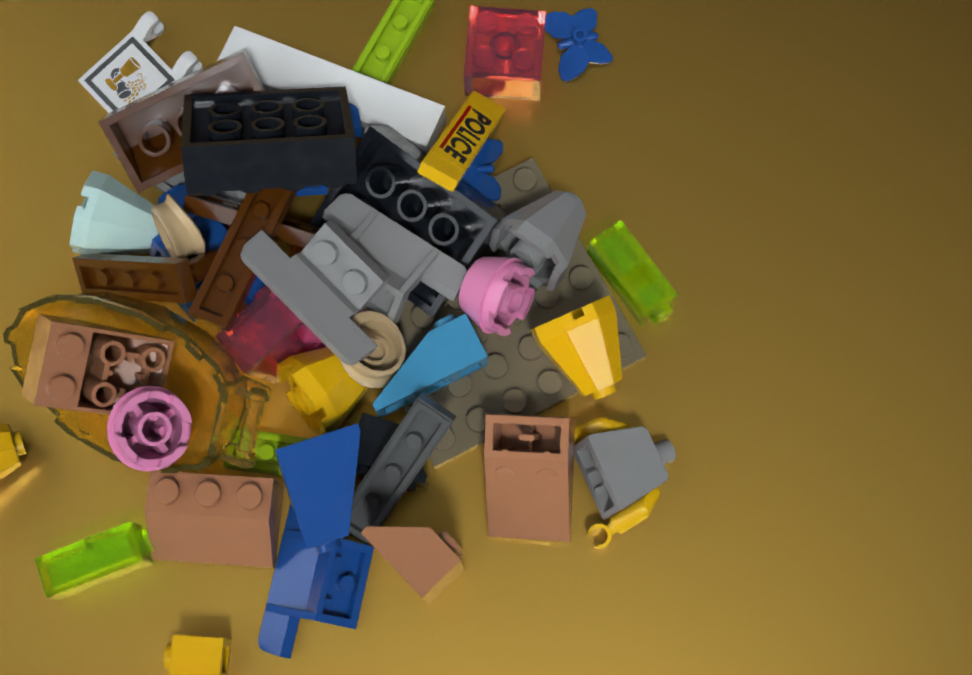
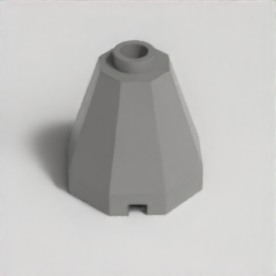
(542, 236)

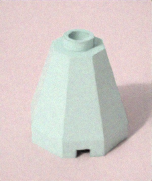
(111, 219)

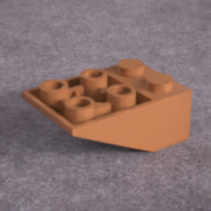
(91, 364)
(529, 476)

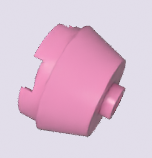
(496, 293)
(149, 428)

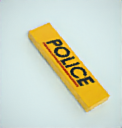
(461, 141)

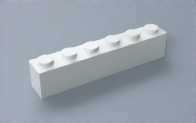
(377, 102)

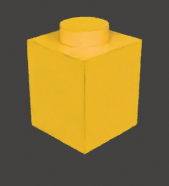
(197, 655)

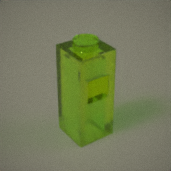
(632, 275)
(94, 560)

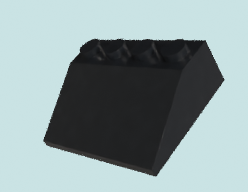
(267, 140)
(451, 221)

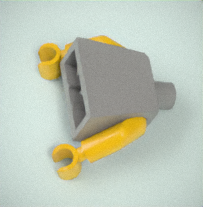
(621, 471)

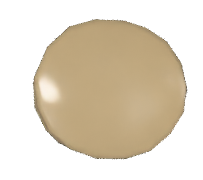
(177, 229)
(386, 359)

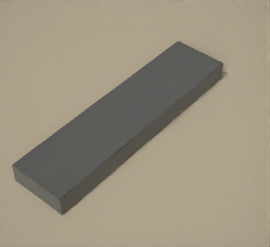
(398, 464)

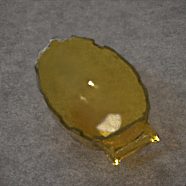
(198, 374)

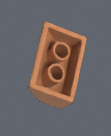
(213, 518)
(419, 556)

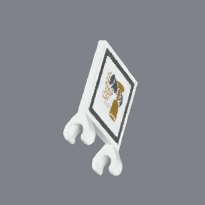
(134, 68)

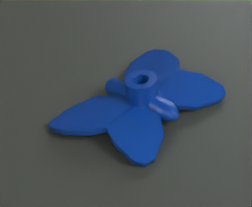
(579, 40)
(477, 173)

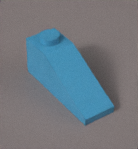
(439, 360)

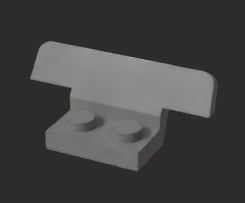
(398, 253)
(322, 286)

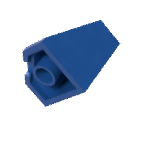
(321, 485)

